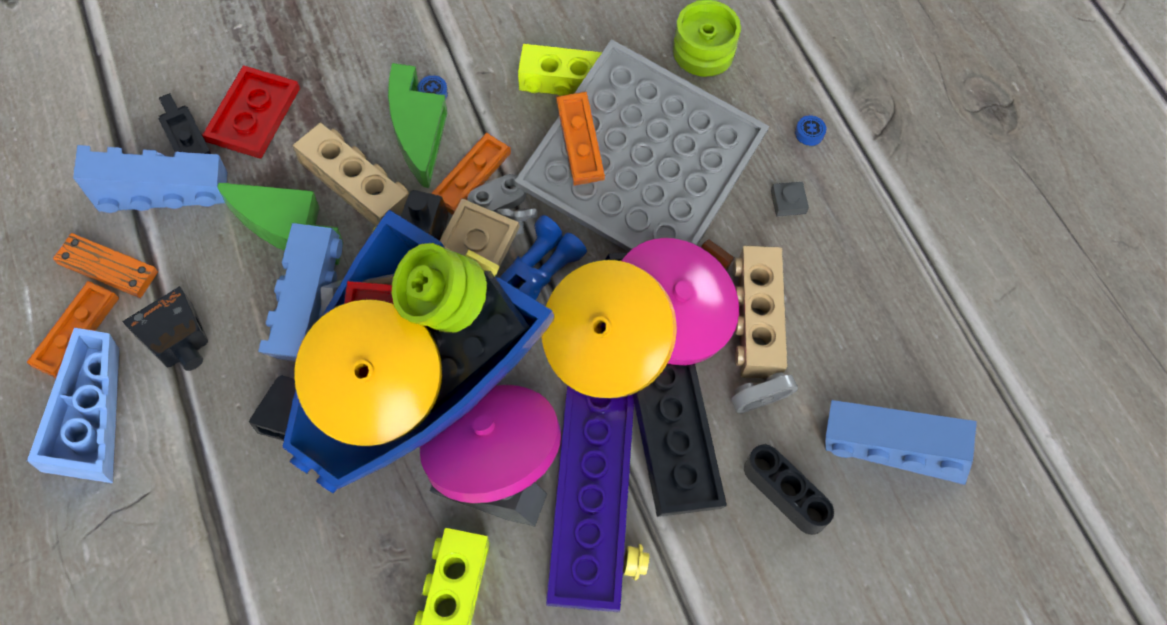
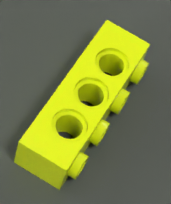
(553, 69)
(452, 548)

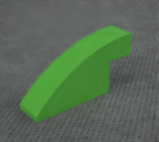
(416, 120)
(271, 210)

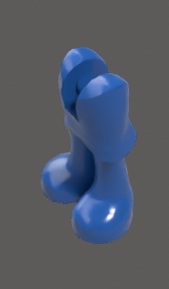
(548, 235)

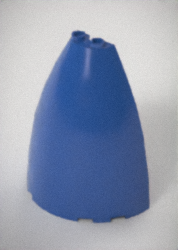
(346, 463)

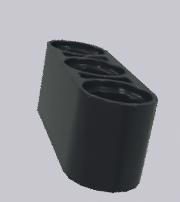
(791, 506)

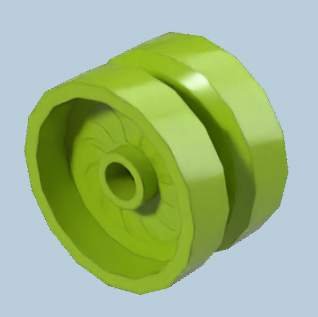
(706, 38)
(438, 288)

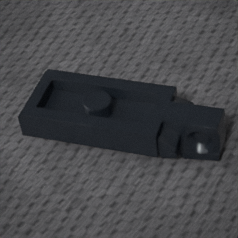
(181, 128)

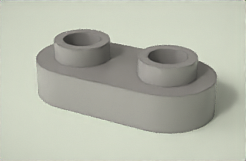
(498, 194)
(773, 389)

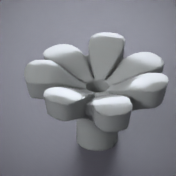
(520, 216)

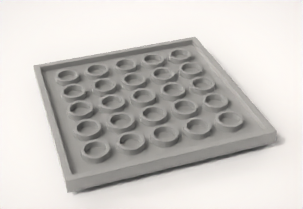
(663, 153)

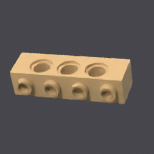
(315, 154)
(766, 266)

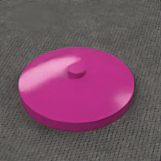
(700, 294)
(494, 447)

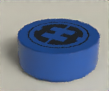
(434, 85)
(810, 130)

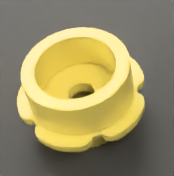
(635, 562)

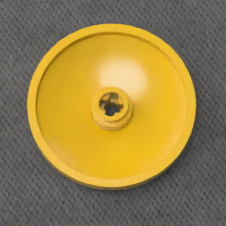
(636, 336)
(400, 380)

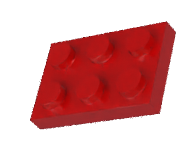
(251, 112)

